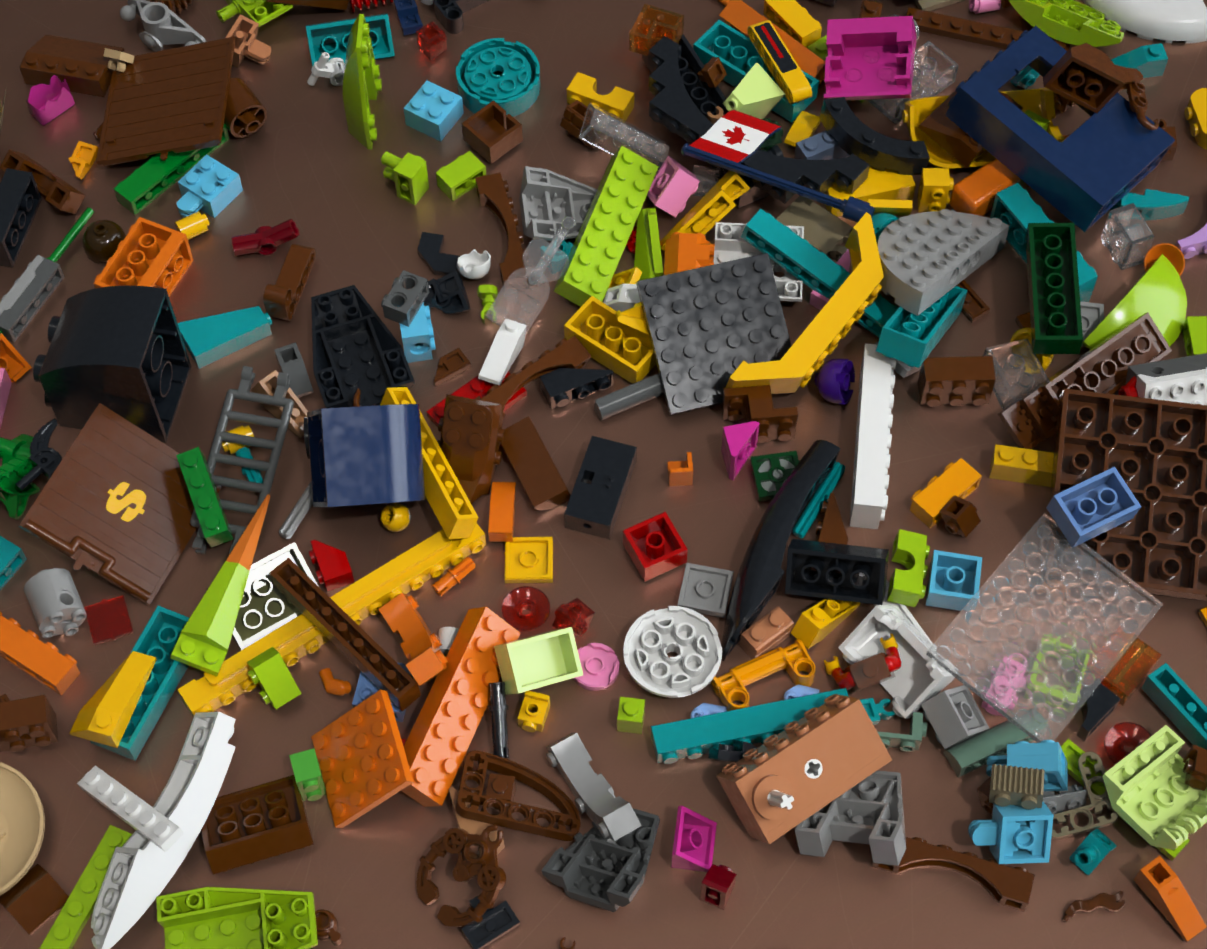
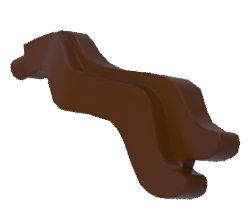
(1102, 900)

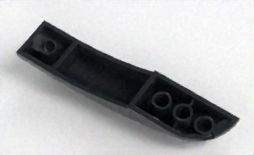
(761, 566)

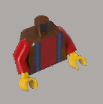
(868, 671)

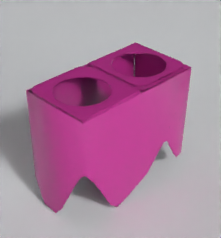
(43, 102)

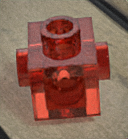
(574, 615)

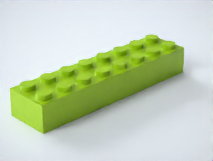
(607, 227)

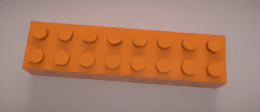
(455, 706)

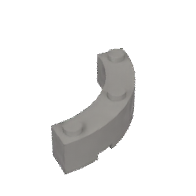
(592, 791)

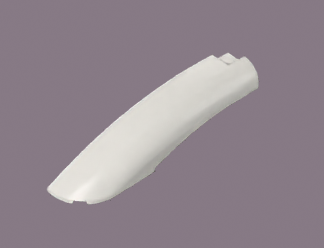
(140, 867)

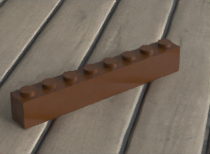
(345, 634)

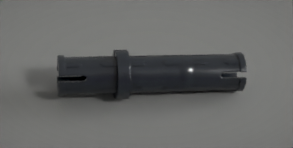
(499, 720)

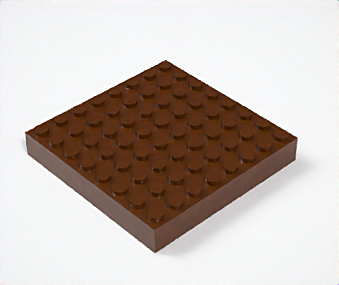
(1164, 463)

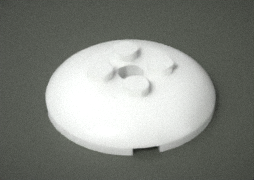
(676, 631)

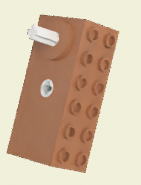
(803, 767)

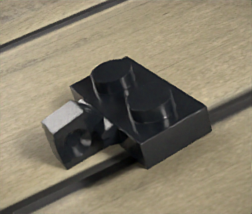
(494, 925)

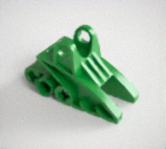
(15, 465)

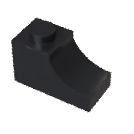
(1096, 710)

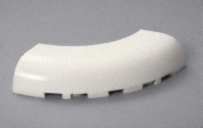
(1157, 18)

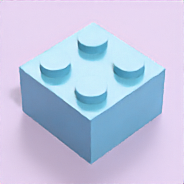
(433, 110)
(952, 580)

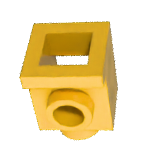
(535, 702)

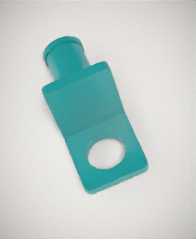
(1092, 851)

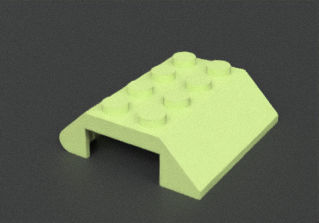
(1152, 792)

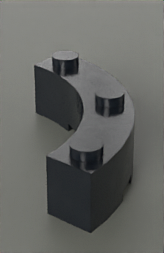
(869, 145)

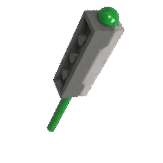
(35, 285)

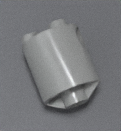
(55, 602)

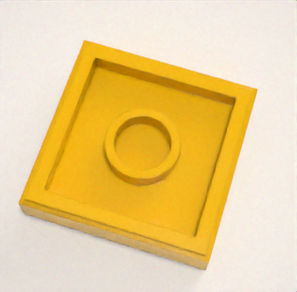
(529, 560)

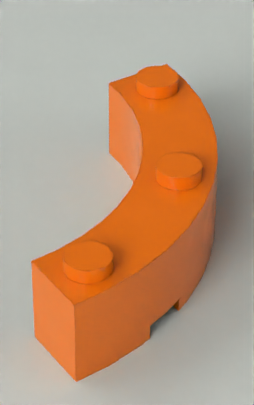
(419, 643)

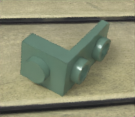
(907, 742)

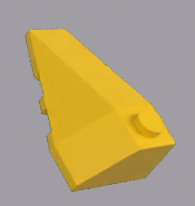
(112, 706)

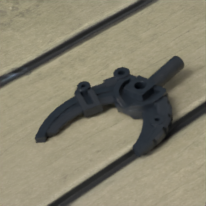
(43, 457)

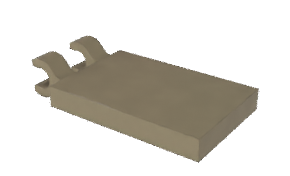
(820, 226)

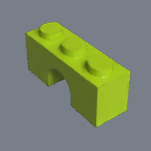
(907, 585)

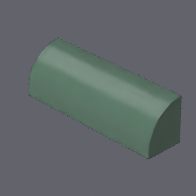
(974, 752)

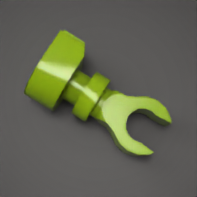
(487, 294)

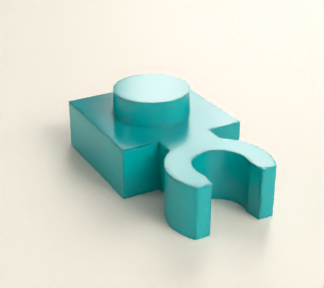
(877, 711)

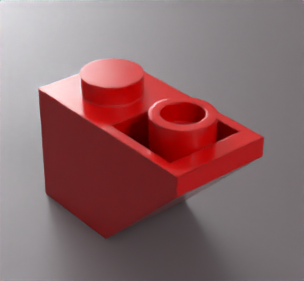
(333, 565)

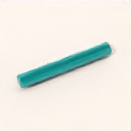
(816, 502)

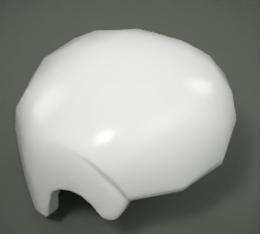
(474, 264)

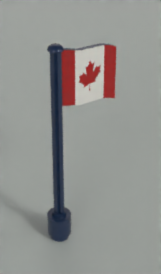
(739, 137)

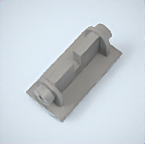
(1065, 800)

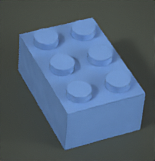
(1093, 507)

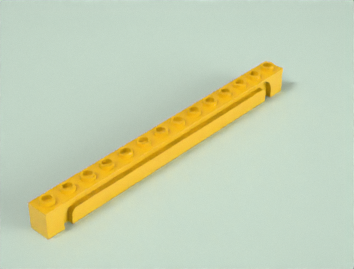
(357, 600)

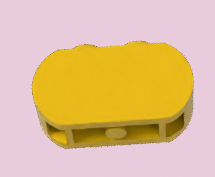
(1197, 116)

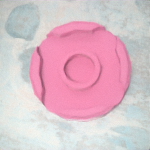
(598, 665)

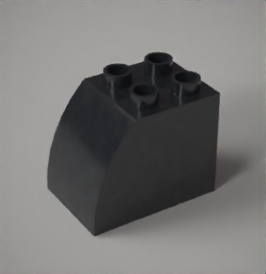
(115, 351)

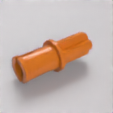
(453, 576)

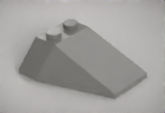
(548, 199)

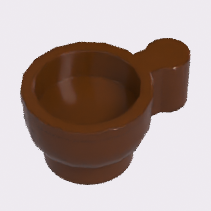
(327, 926)

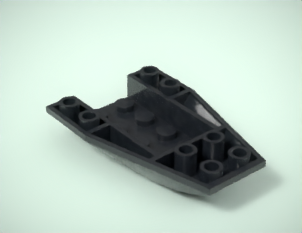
(354, 350)

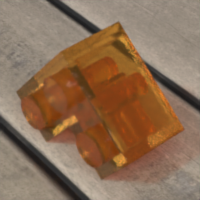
(652, 26)

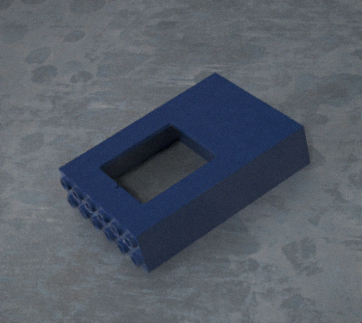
(1076, 176)

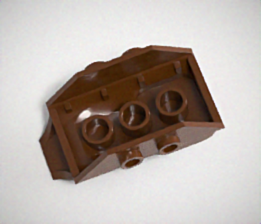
(471, 442)

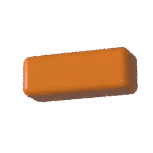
(978, 190)

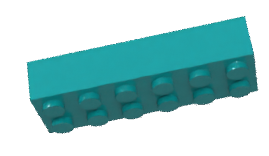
(738, 57)
(1017, 210)
(914, 337)
(157, 641)

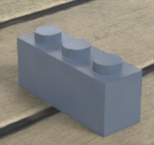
(819, 147)

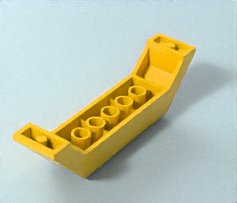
(828, 326)

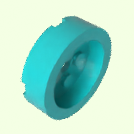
(513, 90)

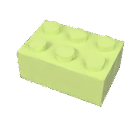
(538, 660)

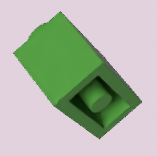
(308, 775)

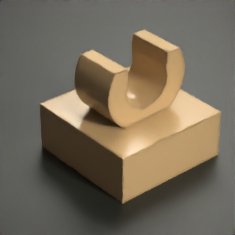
(118, 59)

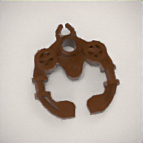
(469, 865)

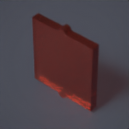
(109, 620)

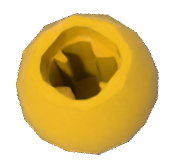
(395, 517)

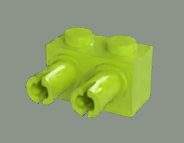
(408, 174)

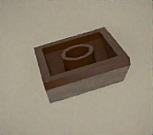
(34, 899)

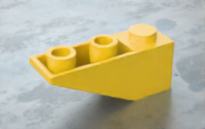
(821, 620)

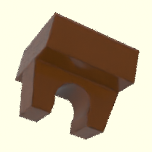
(712, 72)

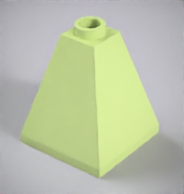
(754, 94)

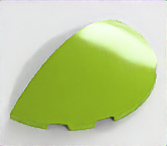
(1070, 21)
(1156, 292)

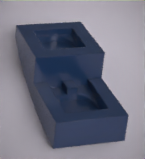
(408, 16)

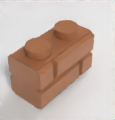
(766, 633)

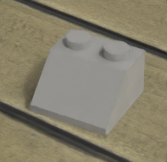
(954, 716)

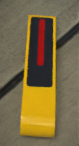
(779, 61)

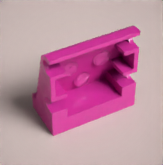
(870, 58)

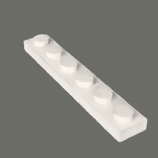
(130, 808)

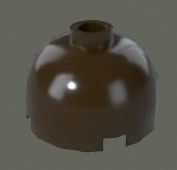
(102, 240)

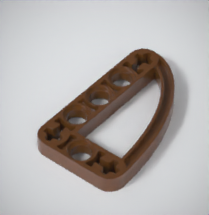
(504, 819)

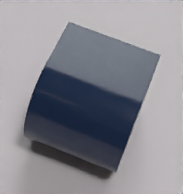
(365, 455)

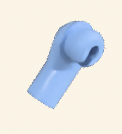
(799, 691)
(707, 709)

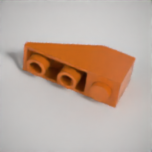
(1170, 898)

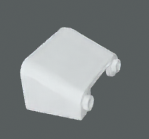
(919, 674)

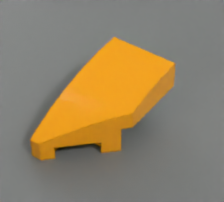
(83, 158)

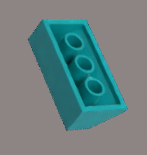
(334, 35)

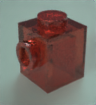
(431, 40)

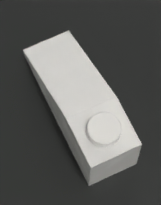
(503, 351)

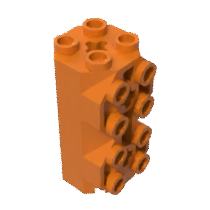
(687, 252)

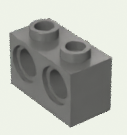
(409, 294)

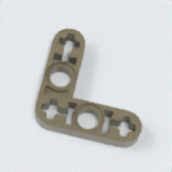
(1096, 802)

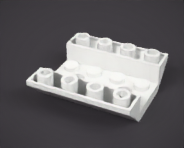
(731, 246)

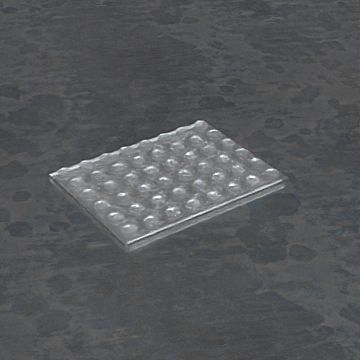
(1044, 630)

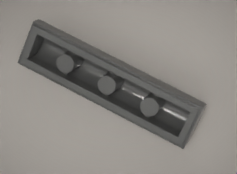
(628, 397)

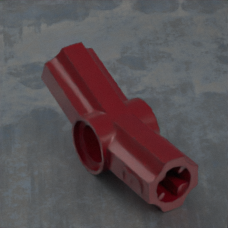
(265, 239)

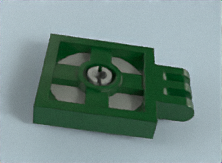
(771, 472)

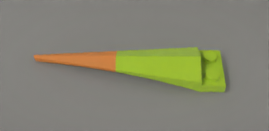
(211, 626)

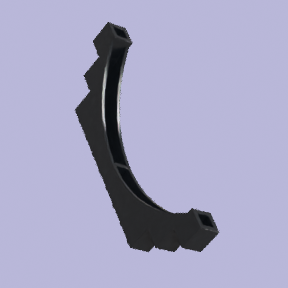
(681, 116)

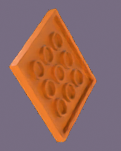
(362, 759)

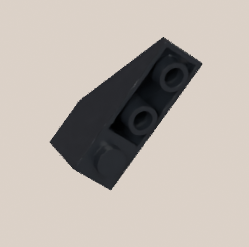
(572, 384)

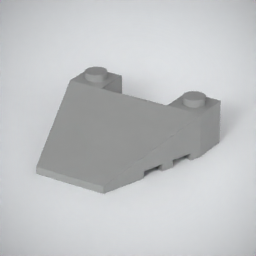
(864, 815)

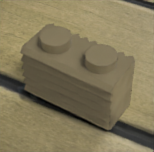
(1016, 786)

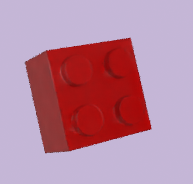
(655, 546)

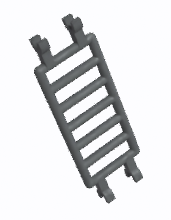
(276, 445)

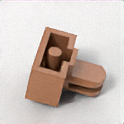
(246, 44)

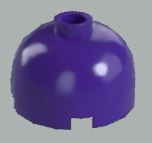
(835, 379)

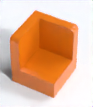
(681, 472)

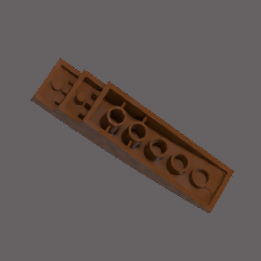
(1098, 370)

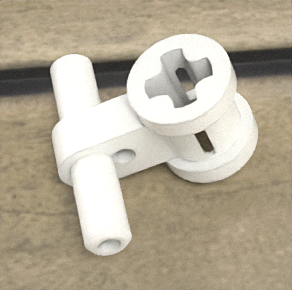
(327, 69)

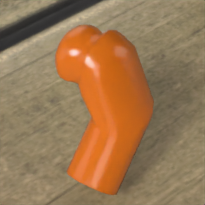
(332, 685)

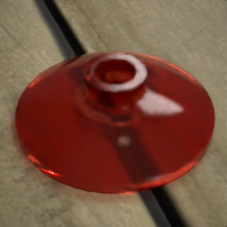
(526, 599)
(1123, 735)

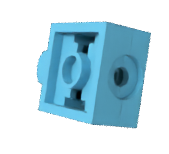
(208, 188)
(418, 337)
(1042, 755)
(1015, 834)

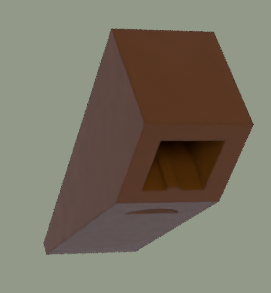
(832, 527)

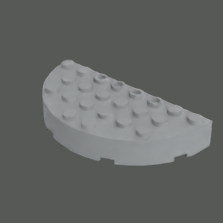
(934, 252)

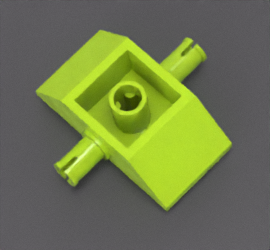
(256, 10)

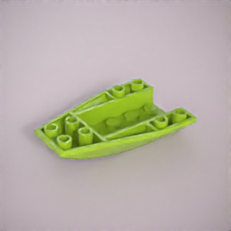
(360, 83)
(238, 919)

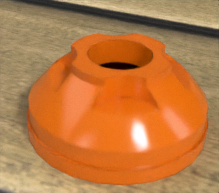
(1170, 251)

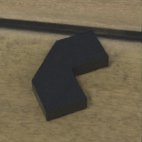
(430, 251)

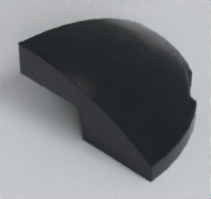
(448, 294)

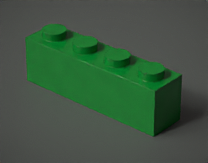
(204, 497)

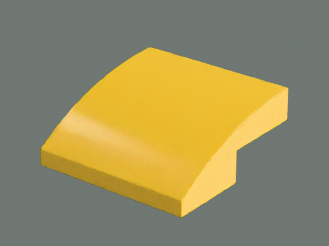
(899, 208)

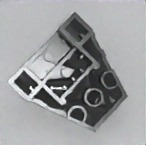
(603, 869)

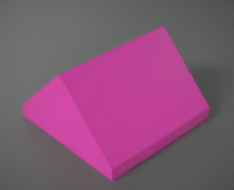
(738, 445)
(693, 841)

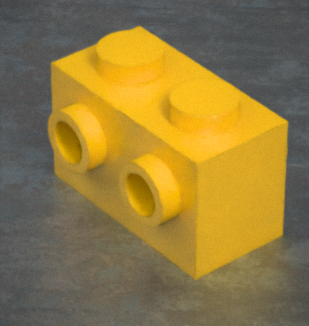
(934, 189)

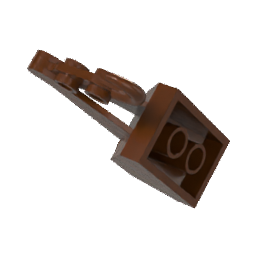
(1093, 79)

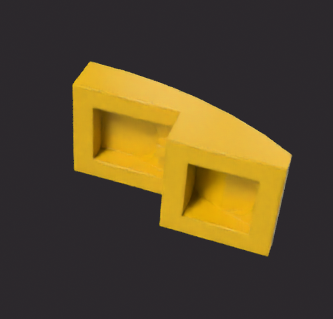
(802, 128)

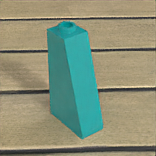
(224, 333)

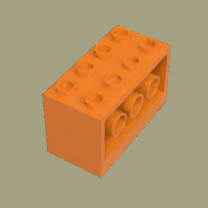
(148, 257)

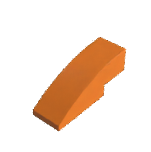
(502, 512)

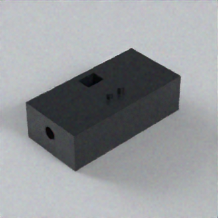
(600, 487)

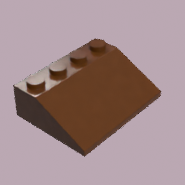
(69, 59)
(952, 137)
(256, 825)

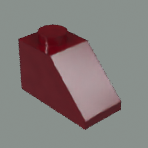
(717, 886)

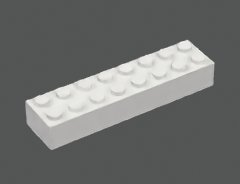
(872, 439)

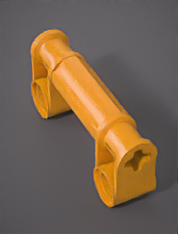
(792, 658)

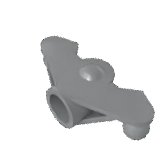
(160, 25)

